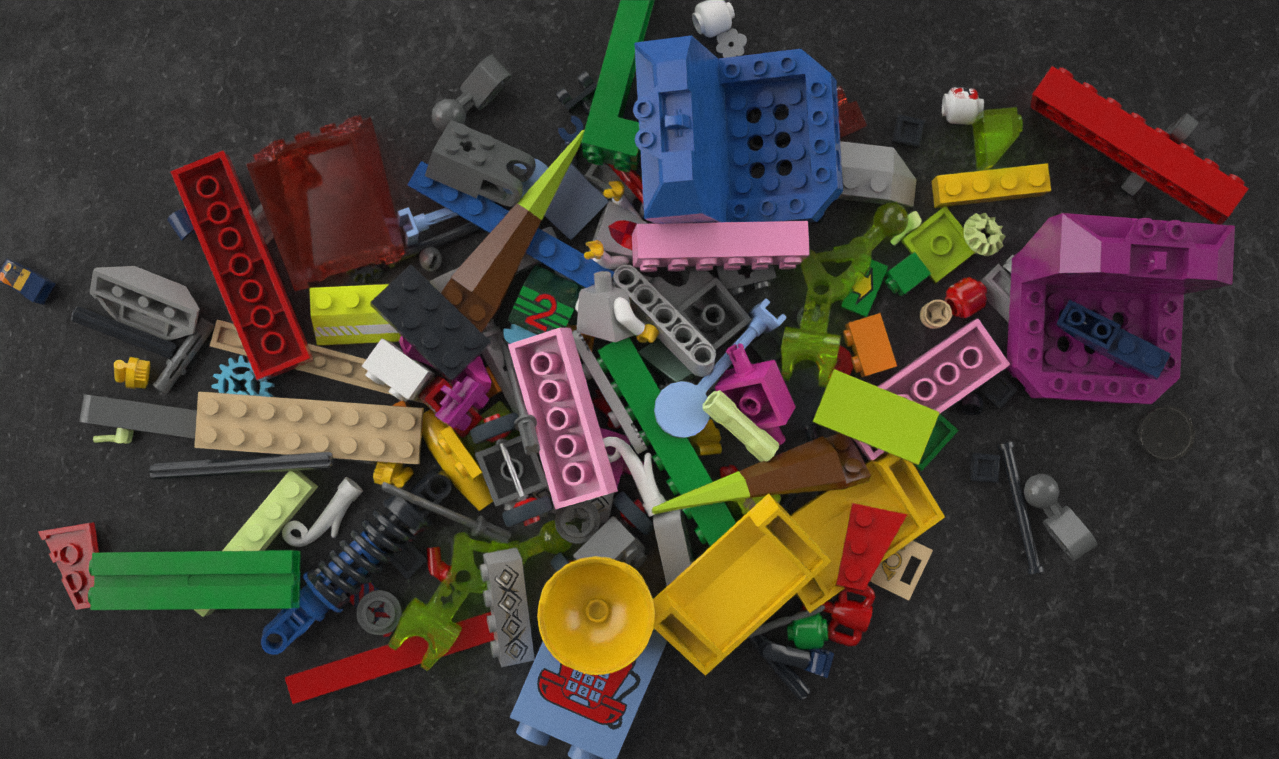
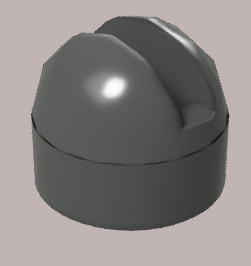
(426, 257)

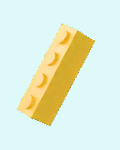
(991, 185)

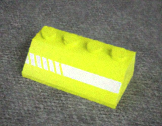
(346, 316)

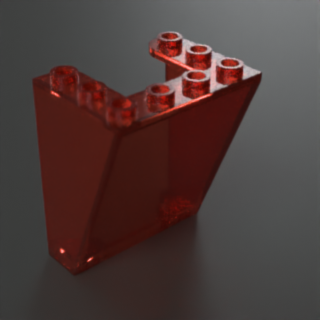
(328, 201)

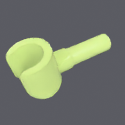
(914, 222)
(122, 436)

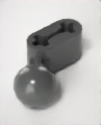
(477, 91)
(1062, 523)

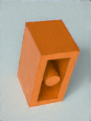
(869, 345)

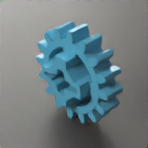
(231, 375)

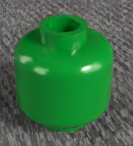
(808, 632)

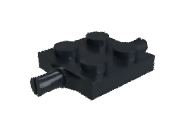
(806, 396)

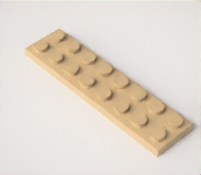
(309, 426)

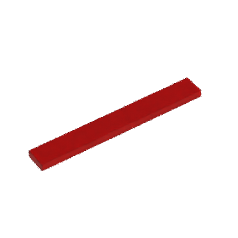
(380, 661)

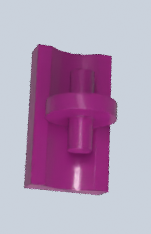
(458, 402)

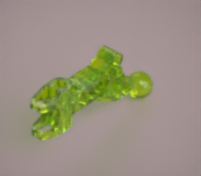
(812, 338)
(434, 619)

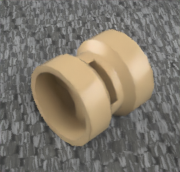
(940, 314)

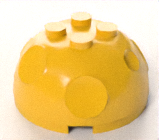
(596, 615)

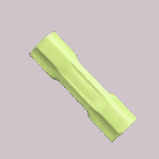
(726, 413)

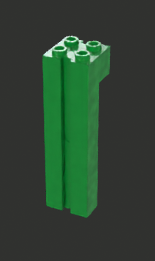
(606, 134)
(195, 580)

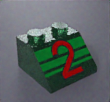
(545, 302)

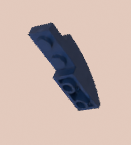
(1112, 341)

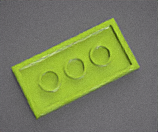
(876, 417)

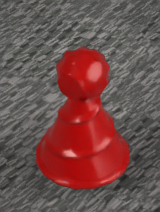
(601, 404)

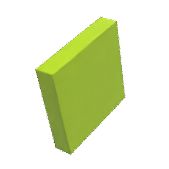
(939, 244)

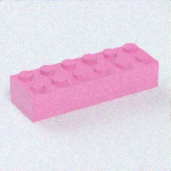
(720, 245)
(946, 372)
(565, 416)

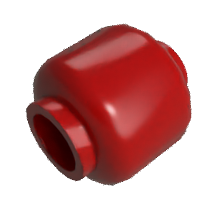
(966, 297)

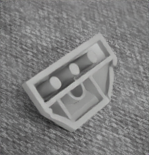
(875, 175)
(145, 301)

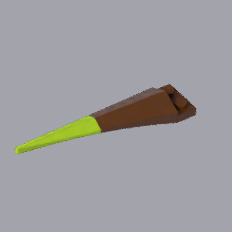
(488, 272)
(813, 466)

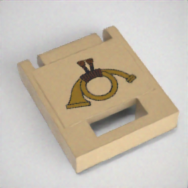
(891, 570)

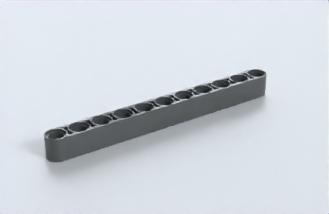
(144, 417)

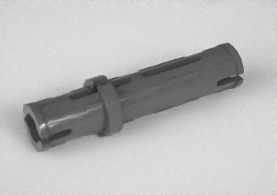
(178, 364)

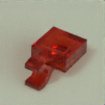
(849, 115)

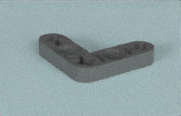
(1178, 133)

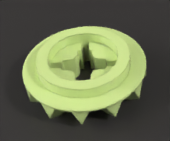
(977, 240)

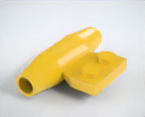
(455, 460)

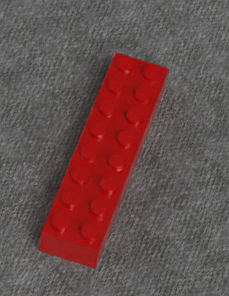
(1138, 146)
(242, 266)

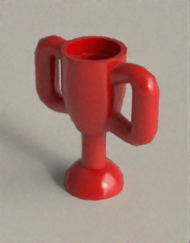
(849, 614)

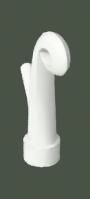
(641, 473)
(332, 515)

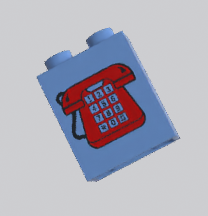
(584, 708)

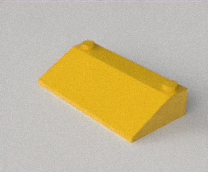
(892, 487)
(737, 584)

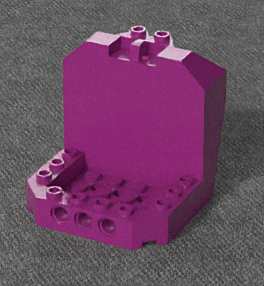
(1108, 268)

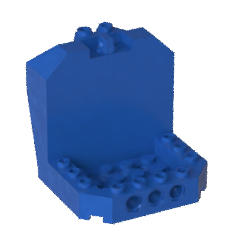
(699, 134)

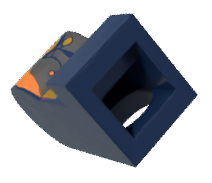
(26, 281)

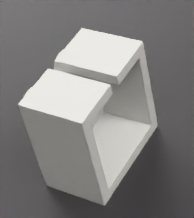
(393, 367)

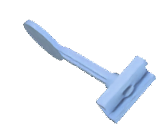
(422, 222)
(680, 403)

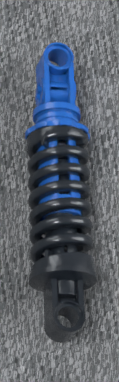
(356, 562)

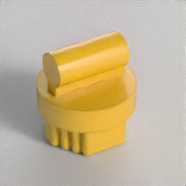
(134, 373)
(707, 440)
(392, 474)

